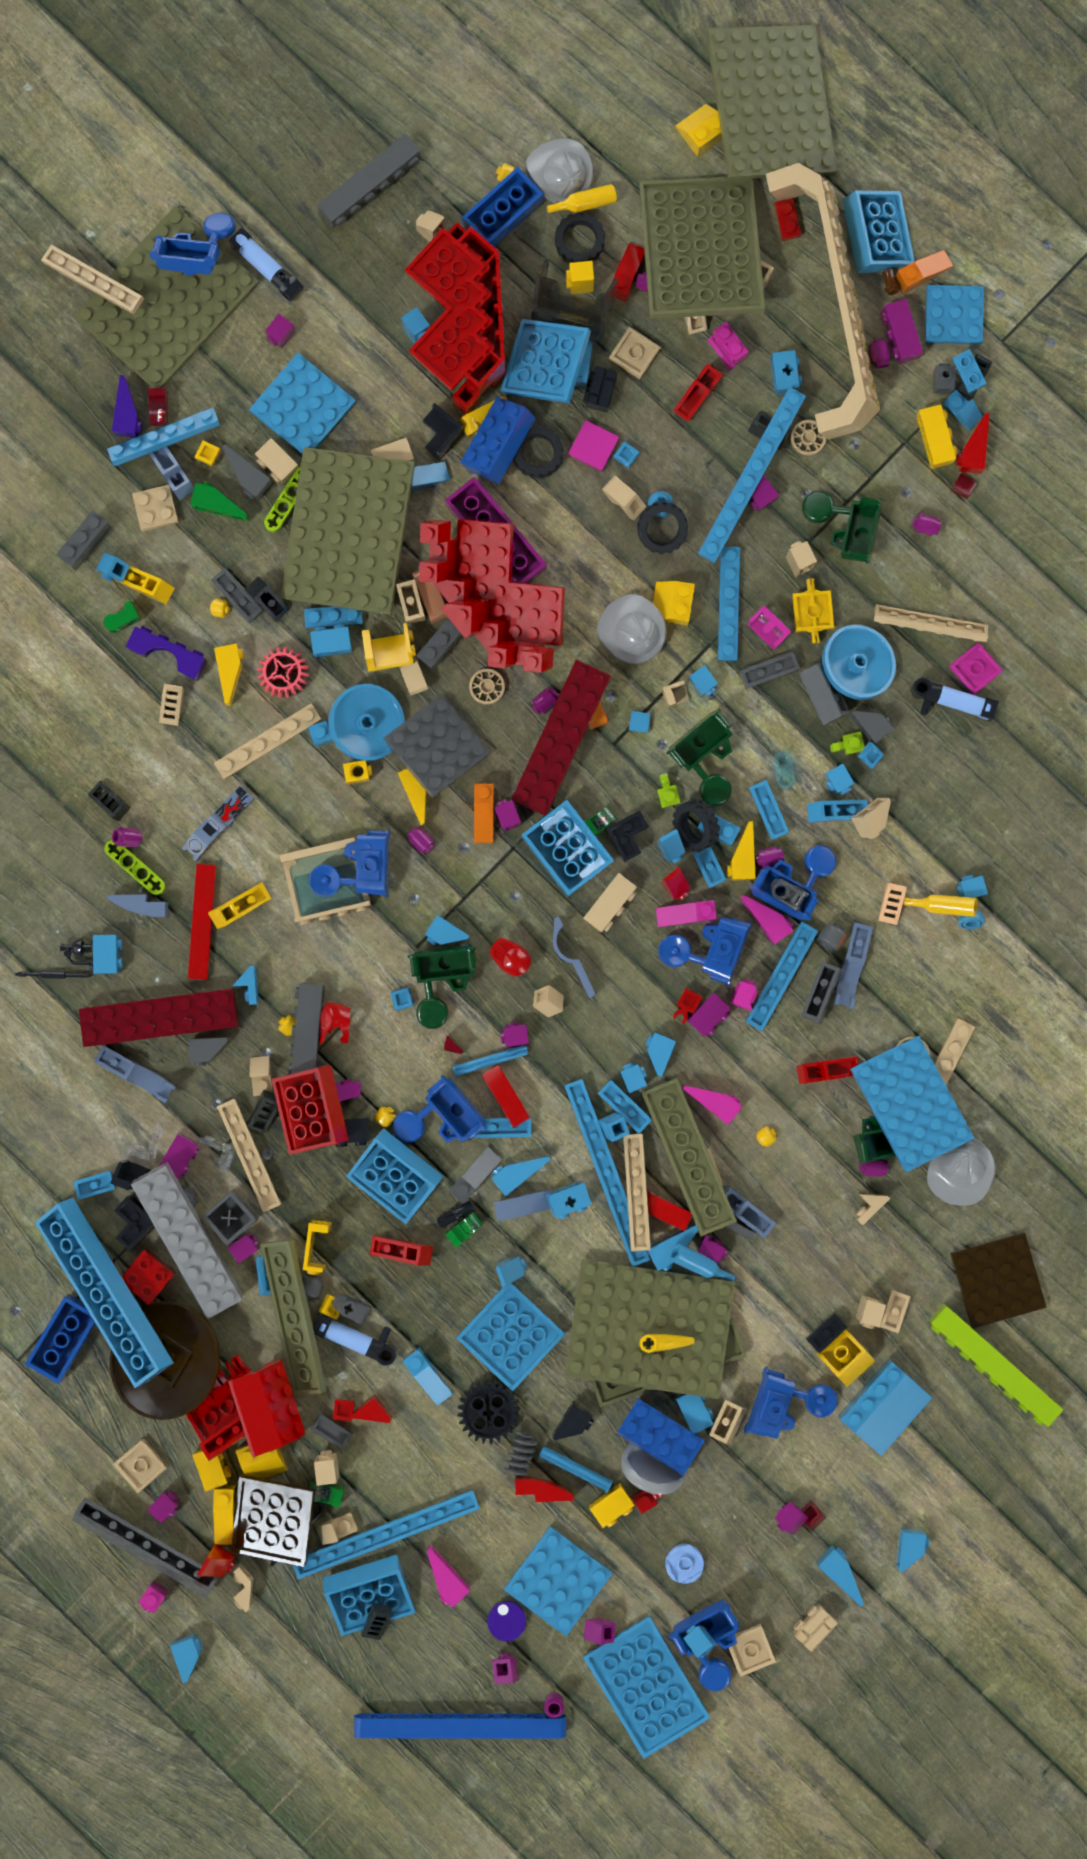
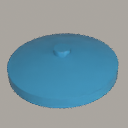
(859, 662)
(362, 720)

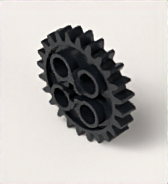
(505, 1410)

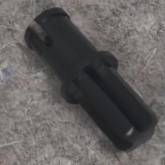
(455, 1214)

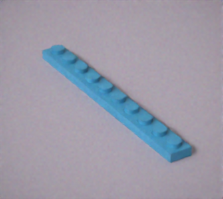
(751, 475)
(604, 1165)
(388, 1533)

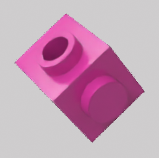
(153, 1597)

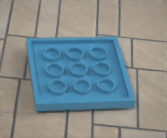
(545, 361)
(302, 405)
(510, 1335)
(558, 1580)

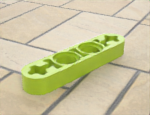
(283, 498)
(133, 869)

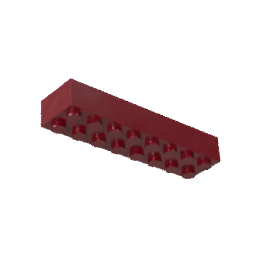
(561, 737)
(158, 1017)

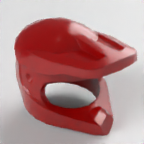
(510, 957)
(334, 1016)

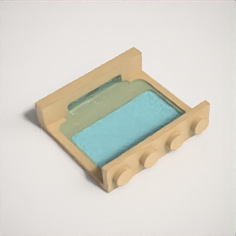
(308, 904)

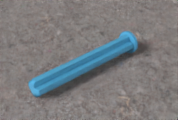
(490, 1060)
(576, 1469)

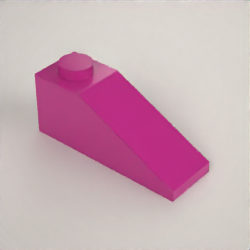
(686, 913)
(770, 921)
(720, 1104)
(449, 1582)

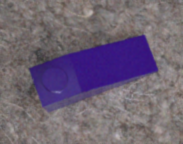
(126, 418)

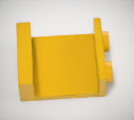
(388, 651)
(314, 1226)

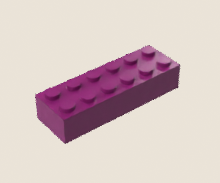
(475, 503)

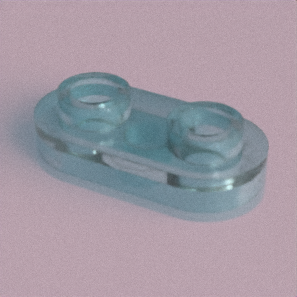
(785, 770)

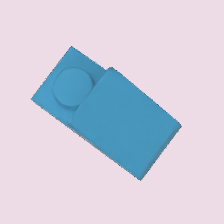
(964, 411)
(249, 979)

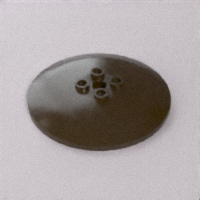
(192, 1375)

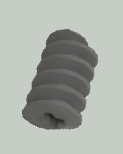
(521, 1453)

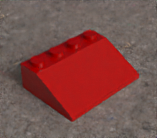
(310, 1109)

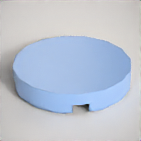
(684, 1563)

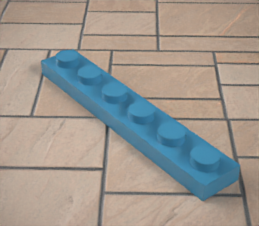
(163, 437)
(728, 604)
(781, 976)

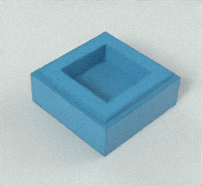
(626, 454)
(639, 722)
(870, 755)
(402, 999)

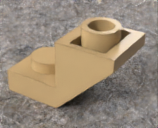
(625, 497)
(414, 677)
(244, 1596)

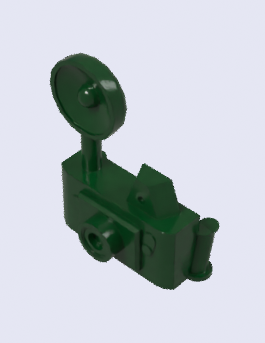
(861, 528)
(699, 743)
(439, 965)
(872, 1143)

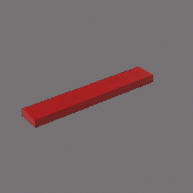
(202, 922)

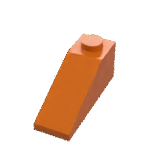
(922, 271)
(483, 813)

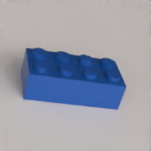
(504, 207)
(497, 440)
(62, 1340)
(660, 1437)

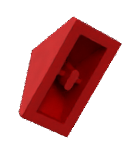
(372, 1411)

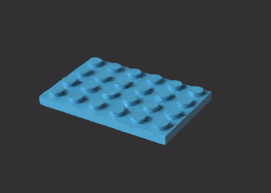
(912, 1104)
(646, 1687)

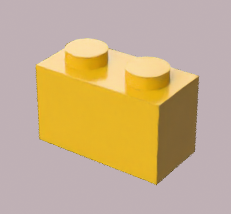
(580, 277)
(213, 1472)
(612, 1505)

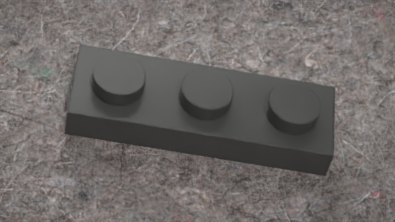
(237, 595)
(769, 670)

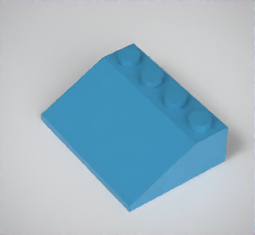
(878, 230)
(567, 848)
(394, 1176)
(884, 1407)
(354, 1591)

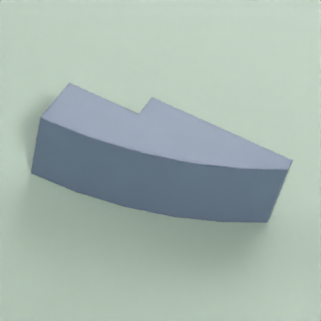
(172, 472)
(141, 905)
(521, 1205)
(749, 1213)

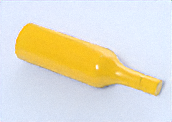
(586, 199)
(946, 905)

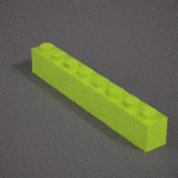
(995, 1365)

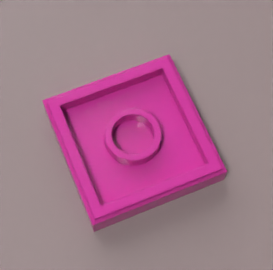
(593, 446)
(975, 668)

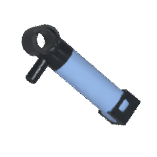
(265, 264)
(980, 707)
(355, 1340)

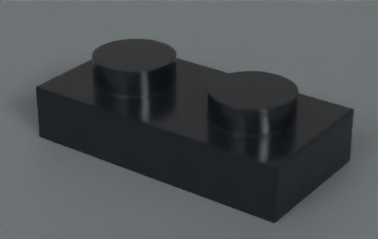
(826, 1332)

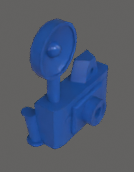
(190, 255)
(818, 861)
(371, 867)
(726, 947)
(451, 1106)
(773, 1399)
(719, 1622)

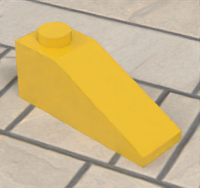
(148, 585)
(229, 665)
(415, 793)
(743, 860)
(239, 905)
(224, 1513)

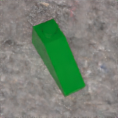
(210, 500)

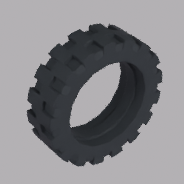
(574, 220)
(553, 466)
(673, 544)
(707, 818)

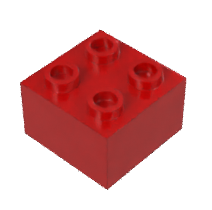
(148, 1276)

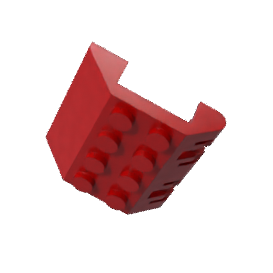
(267, 1408)
(217, 1417)

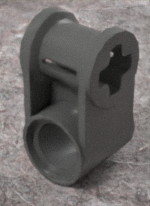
(791, 895)
(351, 1308)

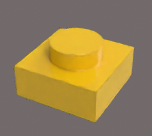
(207, 453)
(328, 1309)

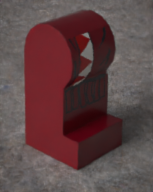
(158, 406)

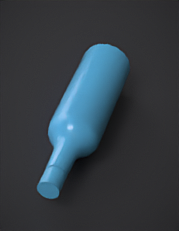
(697, 1263)

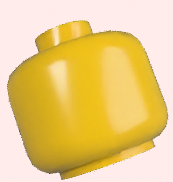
(504, 171)
(220, 607)
(286, 1025)
(385, 1116)
(766, 1136)

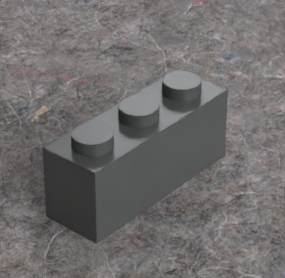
(84, 540)
(439, 645)
(826, 699)
(821, 993)

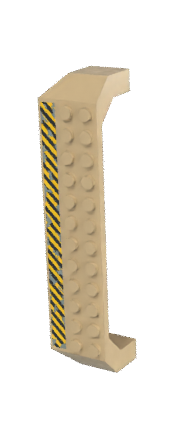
(862, 400)

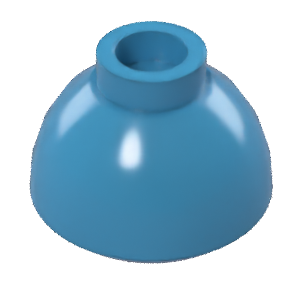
(660, 496)
(969, 922)

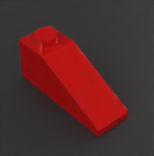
(628, 270)
(974, 452)
(676, 885)
(401, 1250)
(217, 1562)

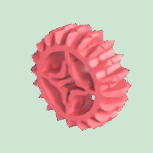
(275, 677)

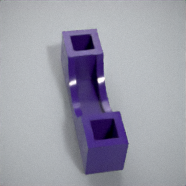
(144, 643)

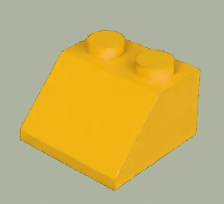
(701, 129)
(674, 601)
(846, 1358)
(262, 1465)

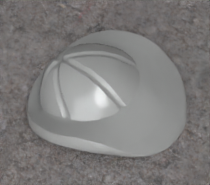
(560, 168)
(632, 629)
(962, 1174)
(648, 1472)

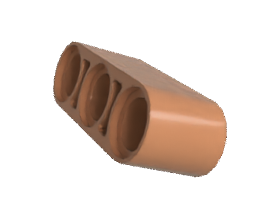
(431, 599)

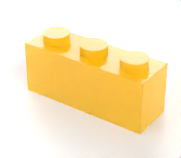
(936, 436)

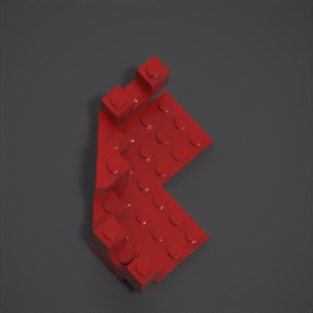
(468, 337)
(483, 601)

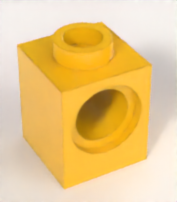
(349, 769)

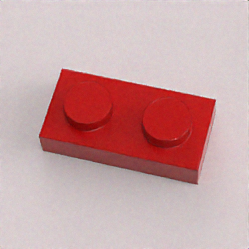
(787, 219)

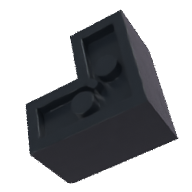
(446, 431)
(622, 835)
(126, 1173)
(138, 1222)

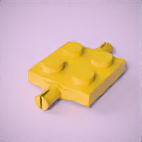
(813, 611)

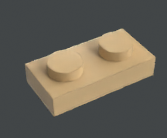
(895, 1311)

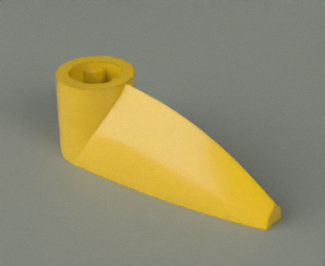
(472, 421)
(665, 1342)

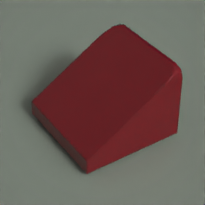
(963, 486)
(451, 1046)
(815, 1515)

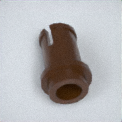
(890, 282)

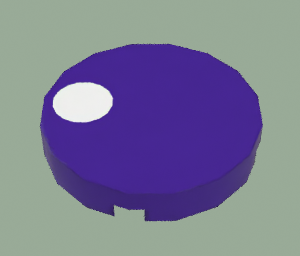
(506, 1621)

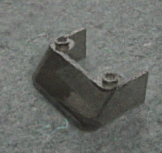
(558, 309)

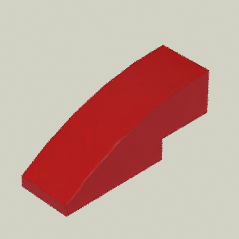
(698, 392)
(826, 1070)
(505, 1096)
(668, 1211)
(543, 1489)

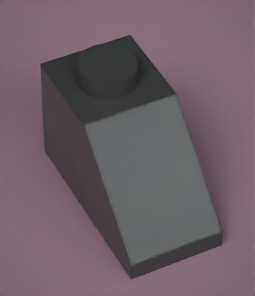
(873, 725)
(206, 1049)

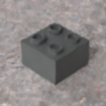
(230, 1217)

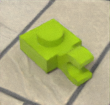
(850, 744)
(667, 794)

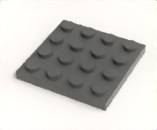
(437, 746)

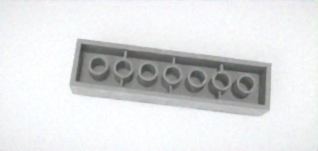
(187, 1240)

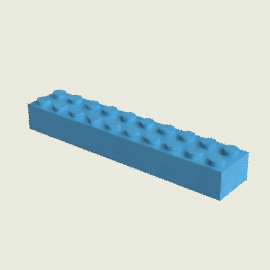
(104, 1292)

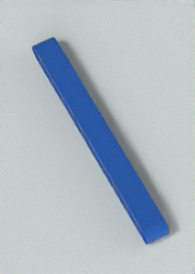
(459, 1726)

